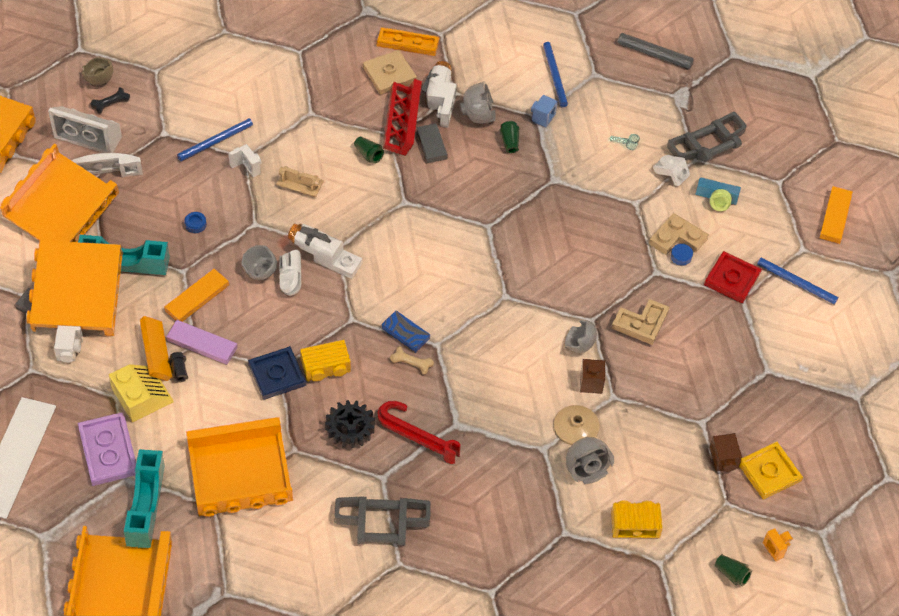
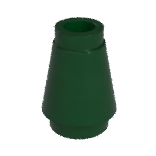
(510, 135)
(370, 150)
(734, 570)

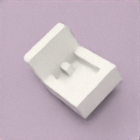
(245, 156)
(674, 167)

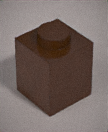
(592, 376)
(725, 452)

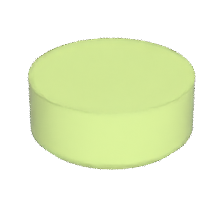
(720, 200)

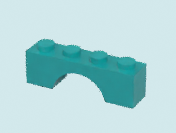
(148, 258)
(148, 483)

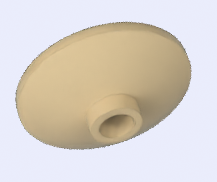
(570, 431)

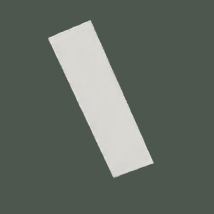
(20, 446)

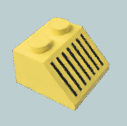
(138, 391)

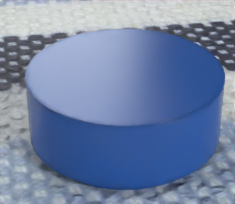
(195, 222)
(681, 254)

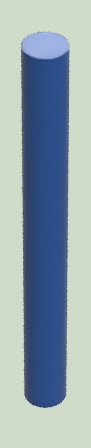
(555, 74)
(215, 139)
(797, 280)

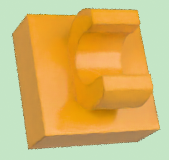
(777, 544)

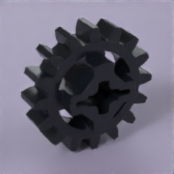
(350, 424)

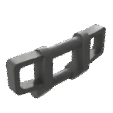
(717, 126)
(365, 503)

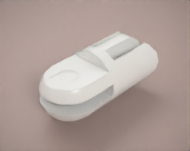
(290, 272)

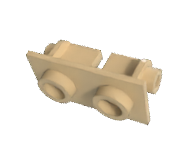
(299, 182)

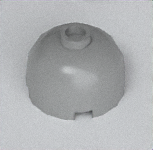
(478, 104)
(589, 460)

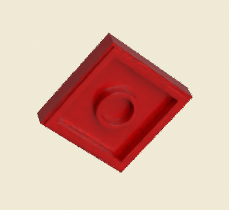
(733, 277)

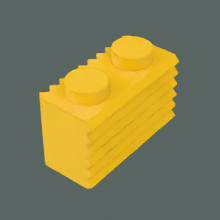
(325, 360)
(636, 520)

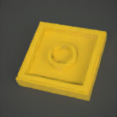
(770, 470)

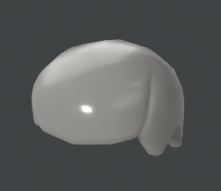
(259, 262)
(581, 338)

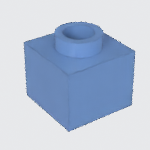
(544, 110)

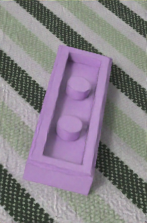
(201, 342)

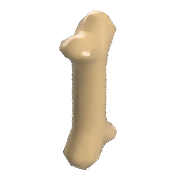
(422, 364)

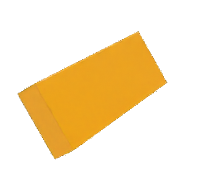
(408, 41)
(836, 214)
(196, 295)
(155, 348)

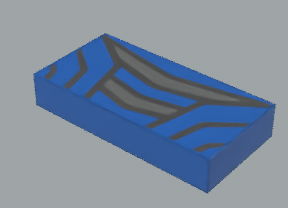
(405, 331)

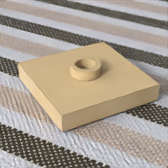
(389, 69)

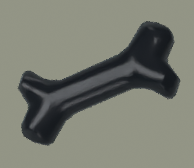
(101, 104)

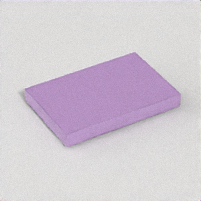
(107, 448)

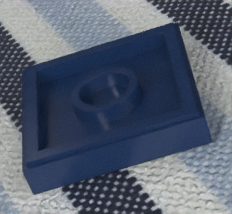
(277, 373)

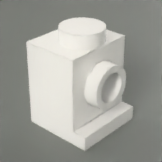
(68, 343)

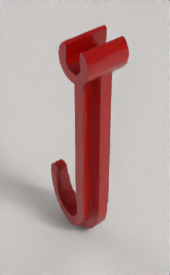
(448, 449)

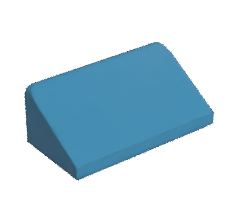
(707, 187)

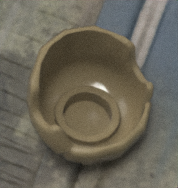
(98, 71)

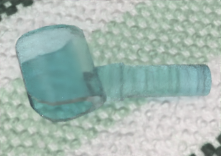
(631, 142)

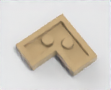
(678, 230)
(644, 326)

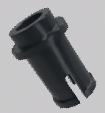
(177, 361)

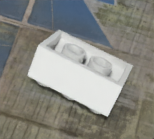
(84, 129)

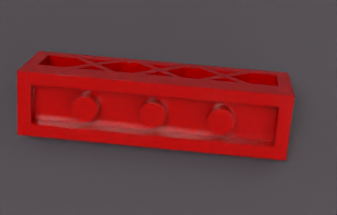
(408, 123)

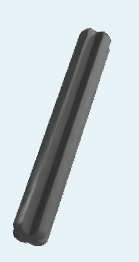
(655, 50)

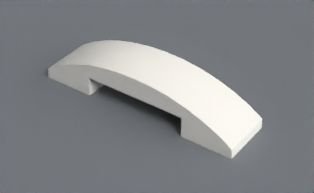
(111, 162)

